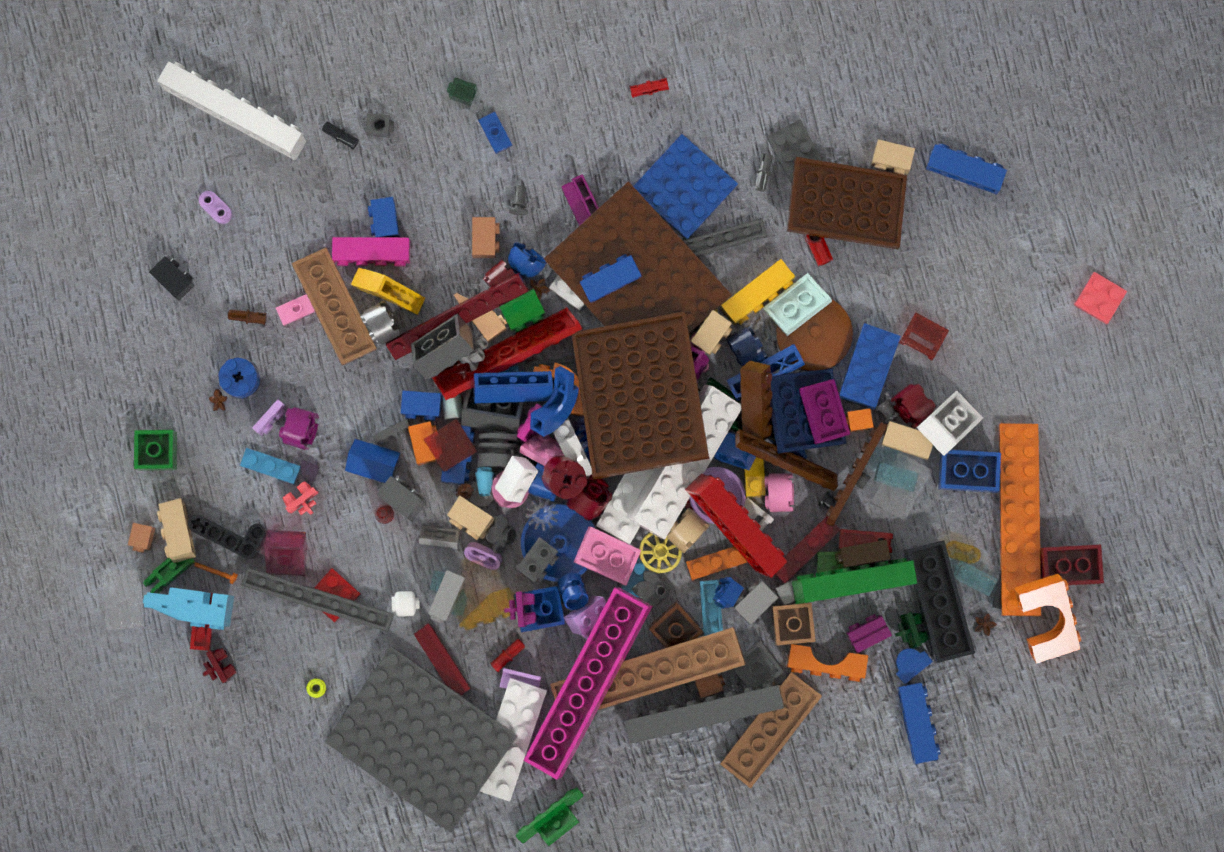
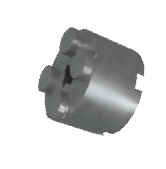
(381, 322)

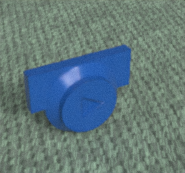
(910, 663)

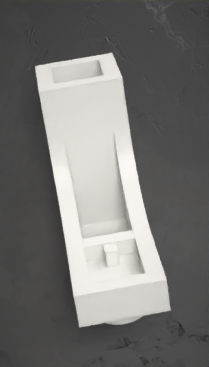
(571, 446)

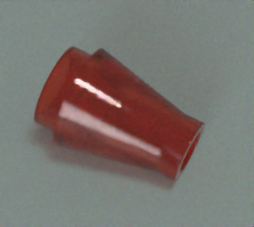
(389, 514)

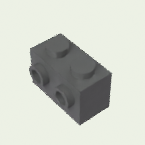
(537, 560)

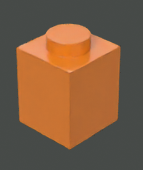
(859, 420)

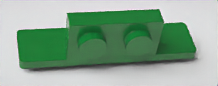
(554, 821)

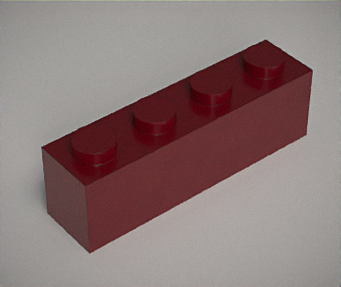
(807, 549)

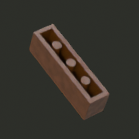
(756, 399)

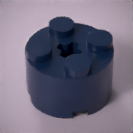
(746, 346)

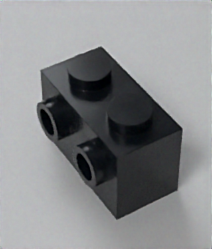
(171, 278)

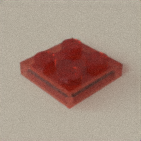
(450, 445)

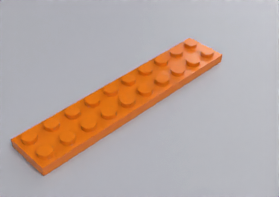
(1019, 513)

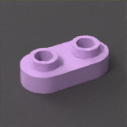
(214, 207)
(483, 556)

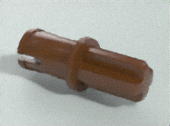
(247, 316)
(465, 491)

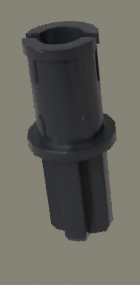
(340, 135)

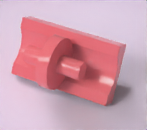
(307, 493)

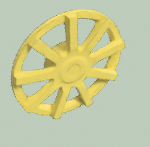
(659, 552)

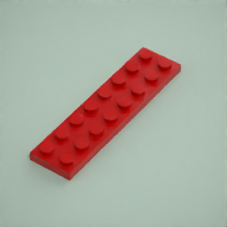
(509, 352)

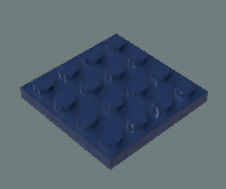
(788, 411)

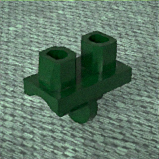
(909, 632)

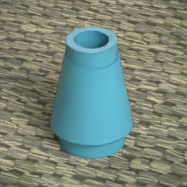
(484, 480)

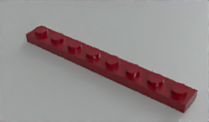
(467, 310)

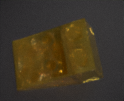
(489, 609)

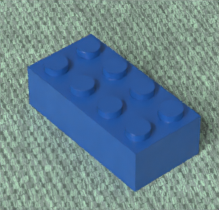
(869, 366)

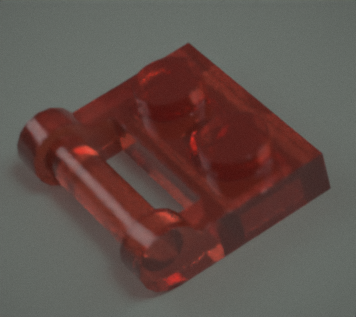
(926, 330)

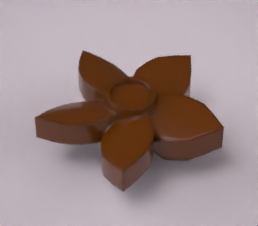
(539, 287)
(218, 400)
(984, 624)

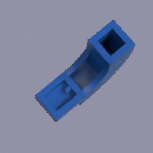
(559, 406)

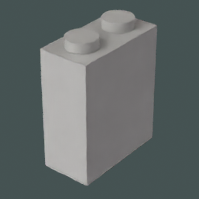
(447, 596)

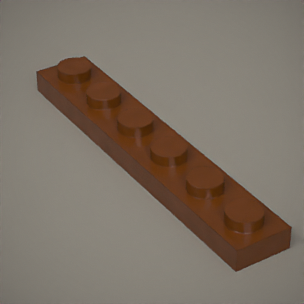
(787, 461)
(851, 480)

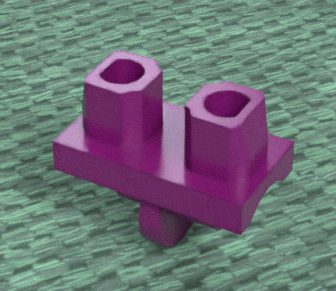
(523, 618)

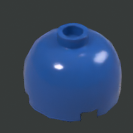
(525, 261)

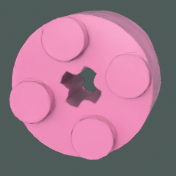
(780, 492)

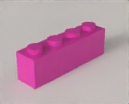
(370, 250)

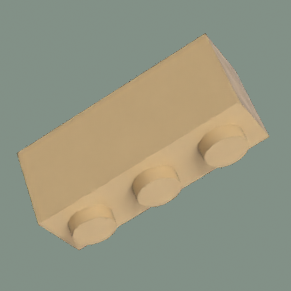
(176, 530)

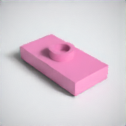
(295, 310)

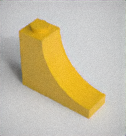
(387, 289)

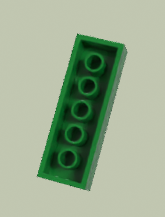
(848, 582)

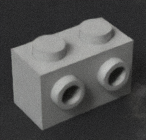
(755, 602)

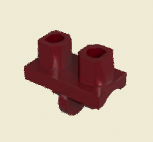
(215, 658)

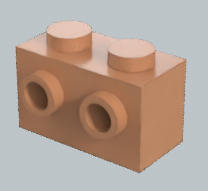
(484, 237)

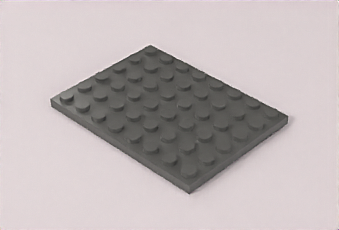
(421, 739)

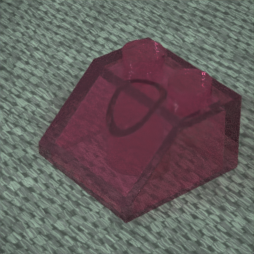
(285, 552)

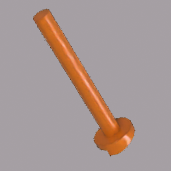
(232, 578)

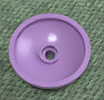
(732, 484)

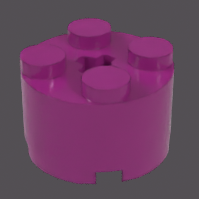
(299, 428)

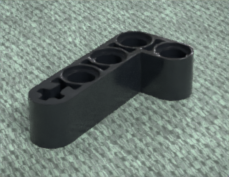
(225, 534)

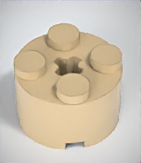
(688, 531)

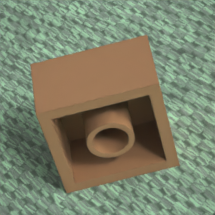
(793, 624)

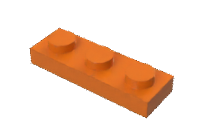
(714, 563)

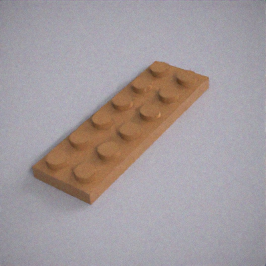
(333, 306)
(770, 732)

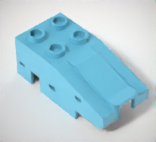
(193, 607)

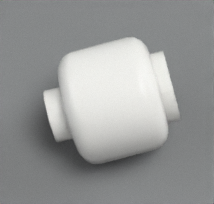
(405, 603)

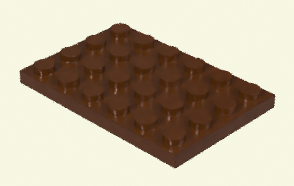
(847, 203)

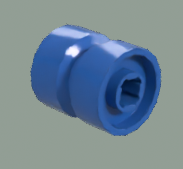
(573, 591)

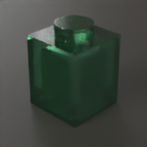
(462, 91)

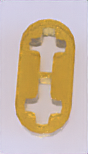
(964, 548)

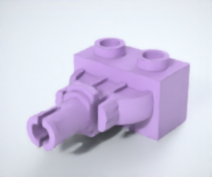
(584, 619)

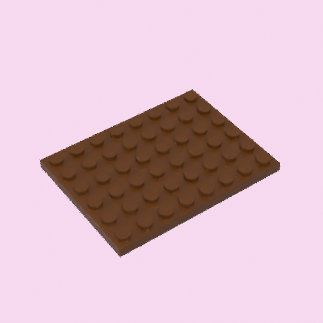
(671, 273)
(640, 395)

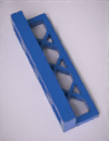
(777, 361)

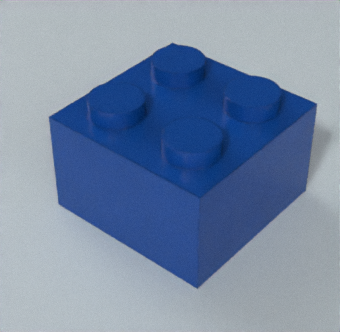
(547, 609)

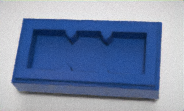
(495, 132)

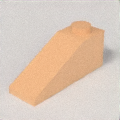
(488, 324)

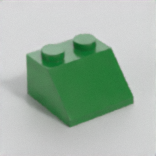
(522, 311)

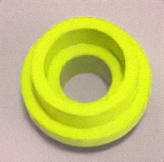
(311, 692)

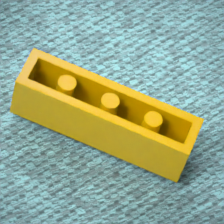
(757, 292)

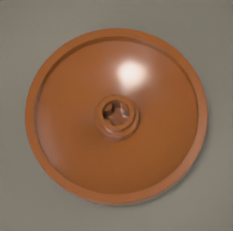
(821, 339)

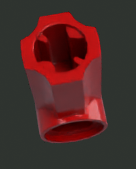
(819, 250)

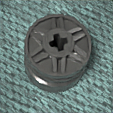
(498, 449)

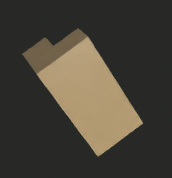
(907, 440)

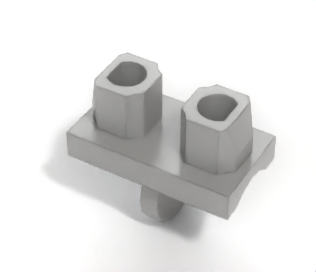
(477, 354)

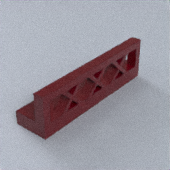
(442, 659)

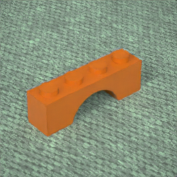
(802, 658)

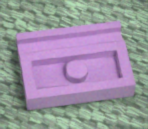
(265, 423)

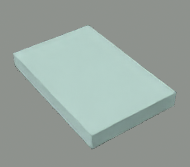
(797, 304)

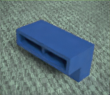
(372, 461)

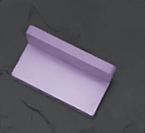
(524, 677)

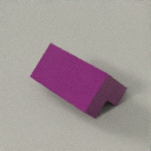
(580, 198)

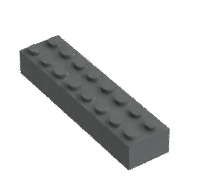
(705, 713)

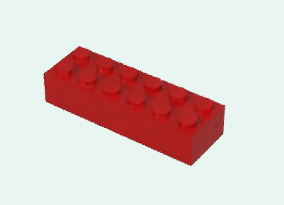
(736, 524)

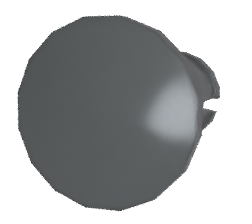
(519, 201)

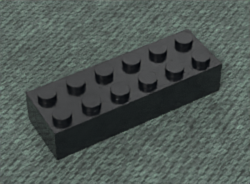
(940, 602)

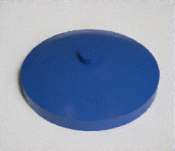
(564, 537)

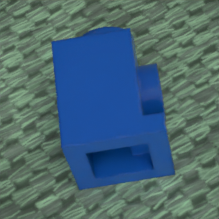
(727, 593)

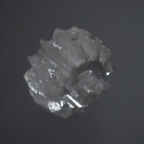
(547, 518)

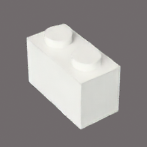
(516, 479)

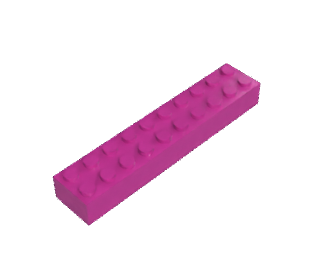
(587, 683)

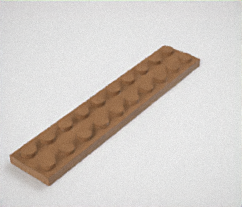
(672, 667)

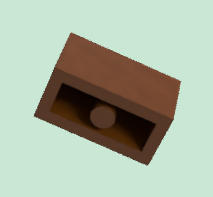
(709, 685)

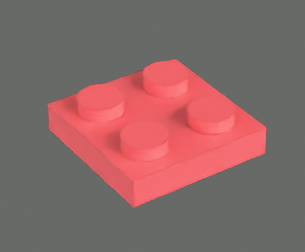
(1100, 298)

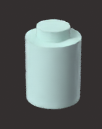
(452, 408)

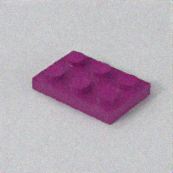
(824, 411)

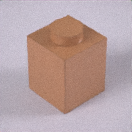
(141, 537)

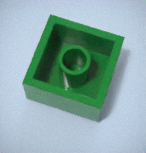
(155, 450)

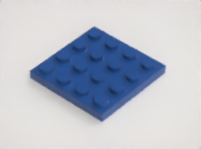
(685, 186)

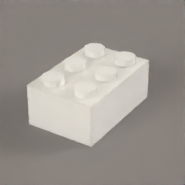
(950, 423)

